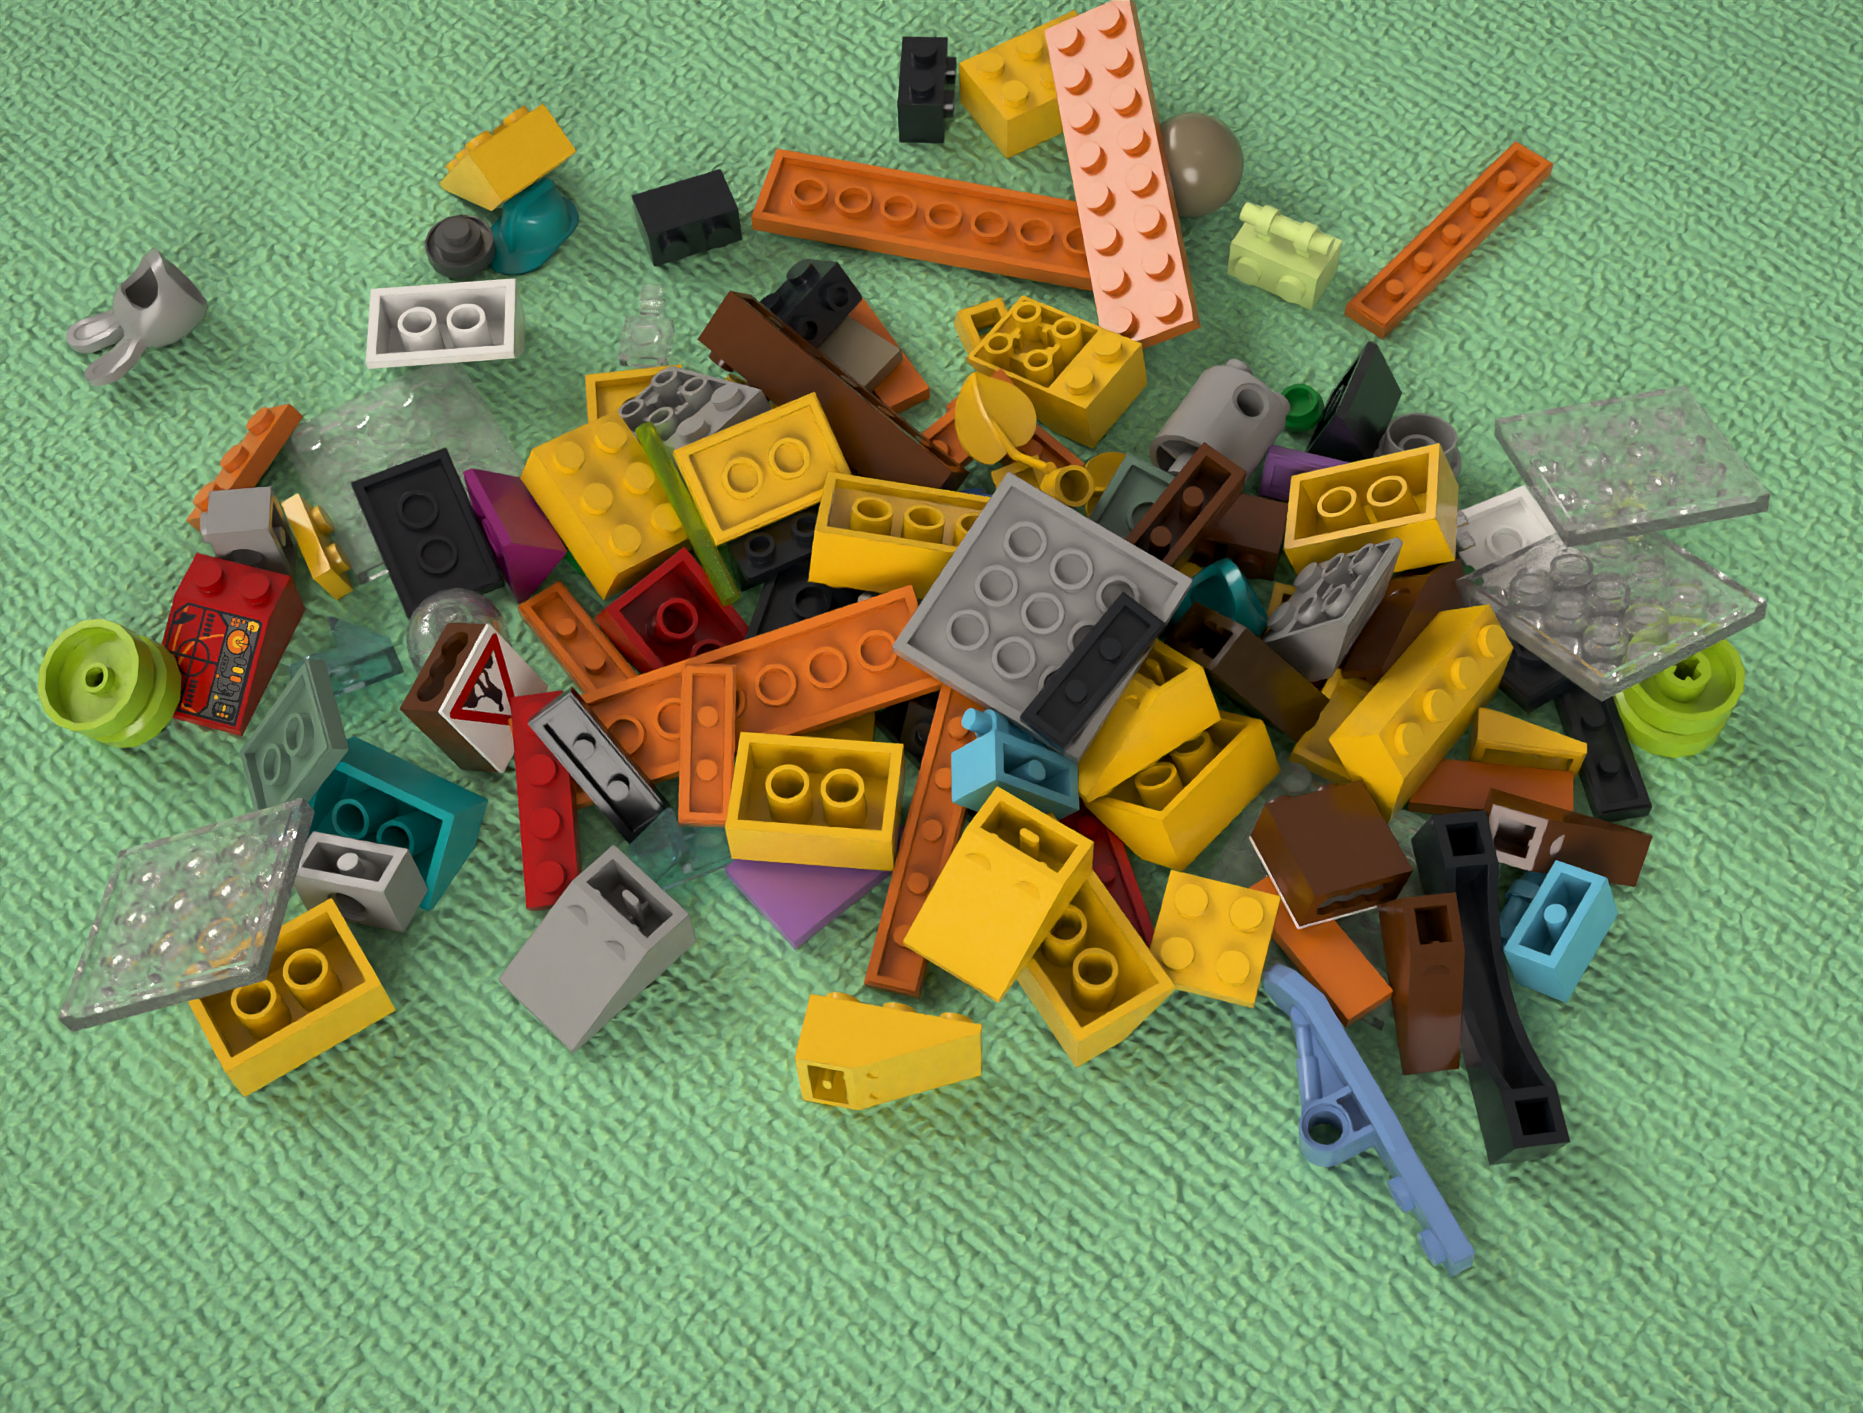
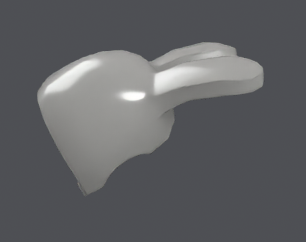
(148, 311)

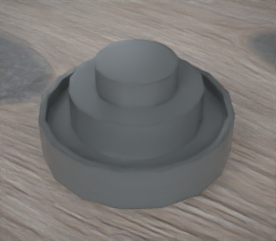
(460, 246)

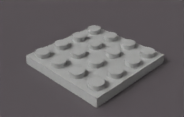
(1024, 599)

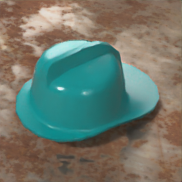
(532, 228)

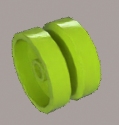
(109, 683)
(1685, 704)

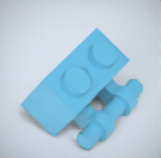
(1013, 762)
(1555, 927)

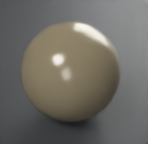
(1202, 162)

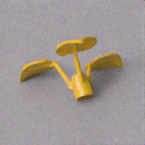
(998, 417)

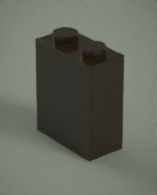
(1248, 671)

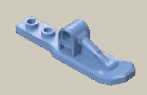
(1343, 1093)

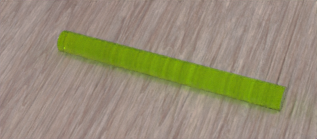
(687, 514)

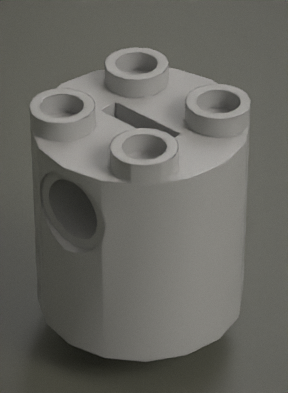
(1227, 412)

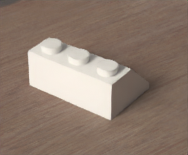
(445, 323)

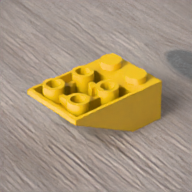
(509, 159)
(1066, 366)
(1157, 712)
(1000, 894)
(877, 1054)

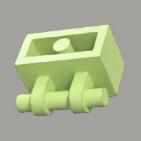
(1283, 255)

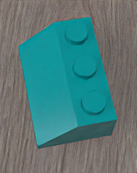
(401, 806)

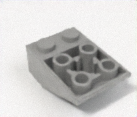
(691, 407)
(1331, 608)
(597, 949)

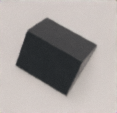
(1357, 409)

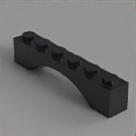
(1509, 1085)

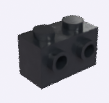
(923, 89)
(687, 217)

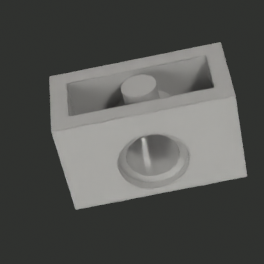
(250, 529)
(365, 879)

